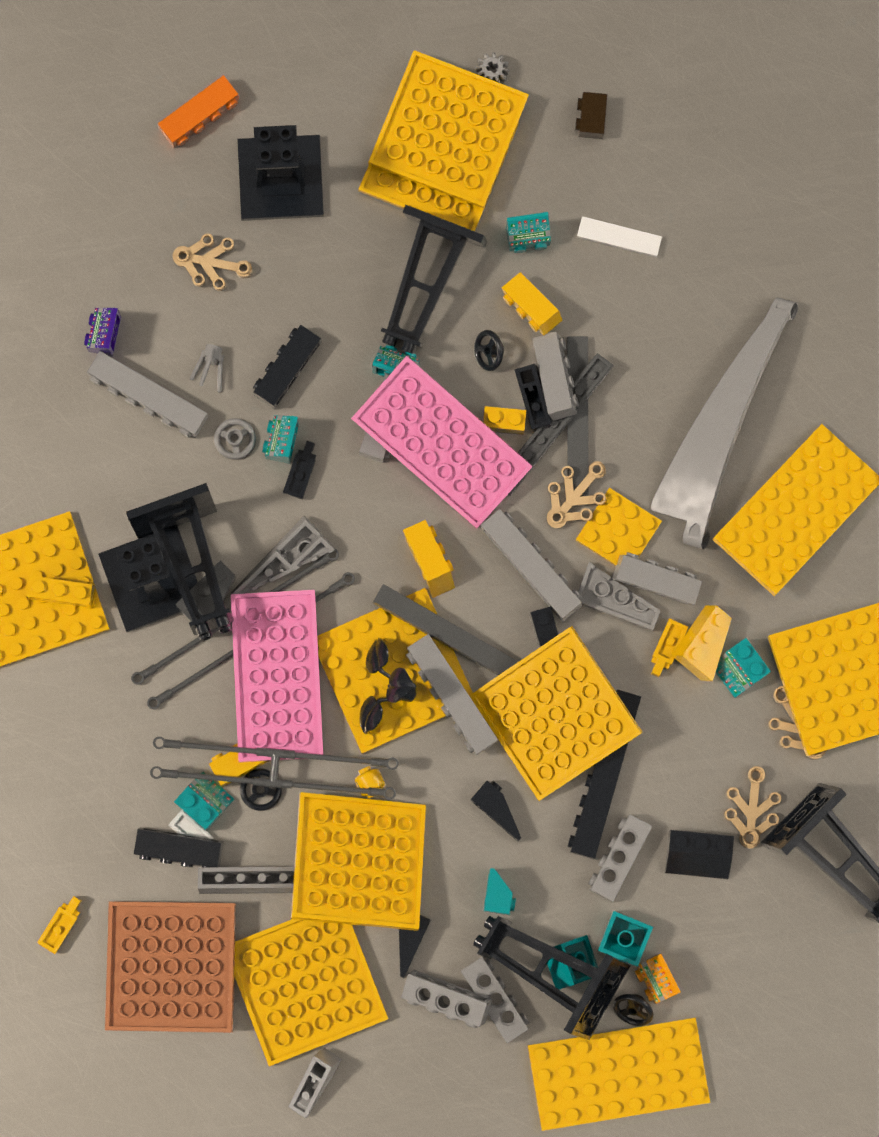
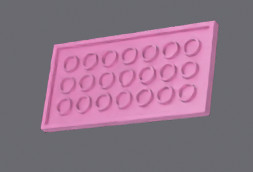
(441, 441)
(276, 672)

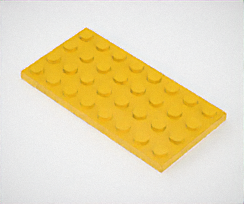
(797, 510)
(618, 1074)

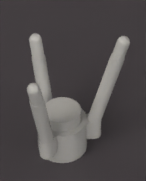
(210, 355)

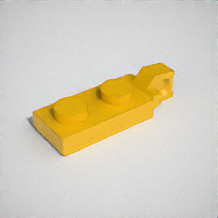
(668, 642)
(60, 925)

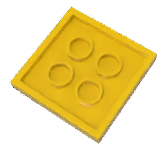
(618, 528)

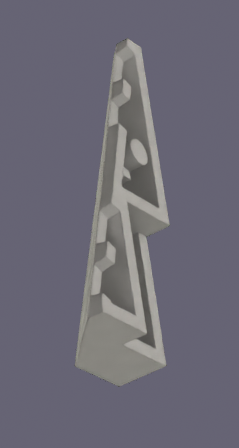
(295, 549)

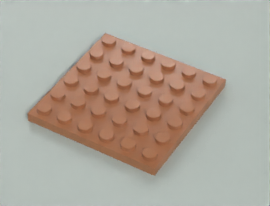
(170, 967)

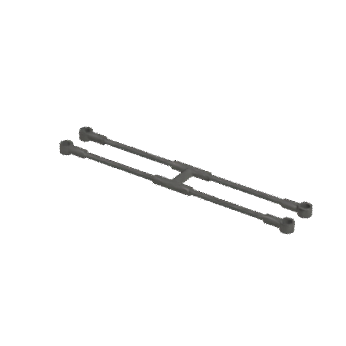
(153, 668)
(273, 780)

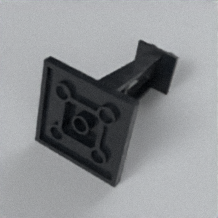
(280, 174)
(427, 224)
(178, 510)
(143, 580)
(802, 819)
(596, 997)

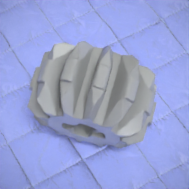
(495, 63)

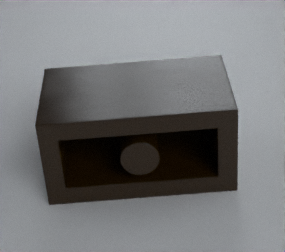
(592, 115)

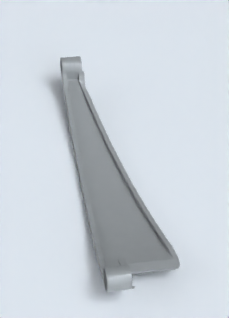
(701, 461)

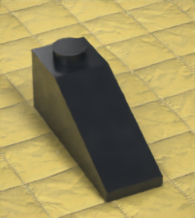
(533, 395)
(494, 805)
(409, 942)

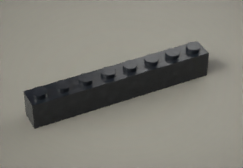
(600, 793)

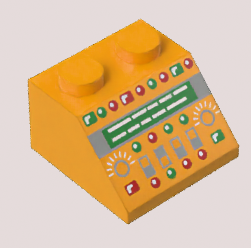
(657, 979)

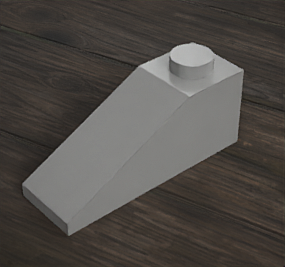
(314, 1082)

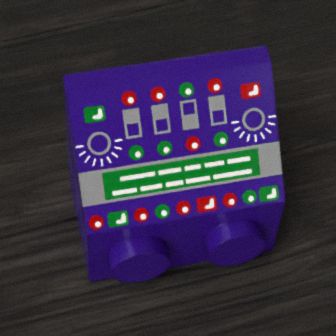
(103, 331)

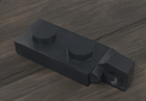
(300, 472)

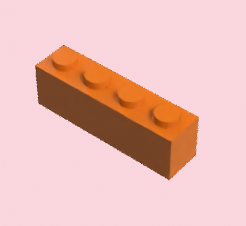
(199, 111)

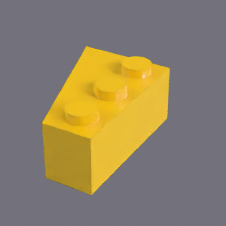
(430, 557)
(704, 642)

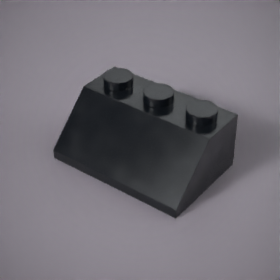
(699, 854)

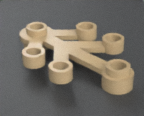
(208, 261)
(574, 497)
(789, 726)
(752, 812)

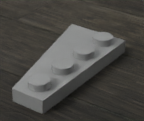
(612, 598)

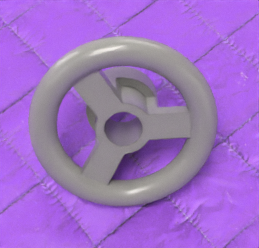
(227, 435)

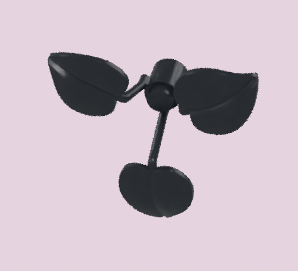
(399, 686)

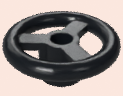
(492, 350)
(249, 801)
(635, 1006)

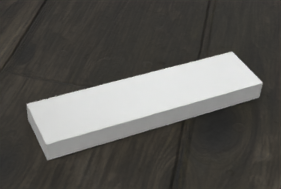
(619, 236)

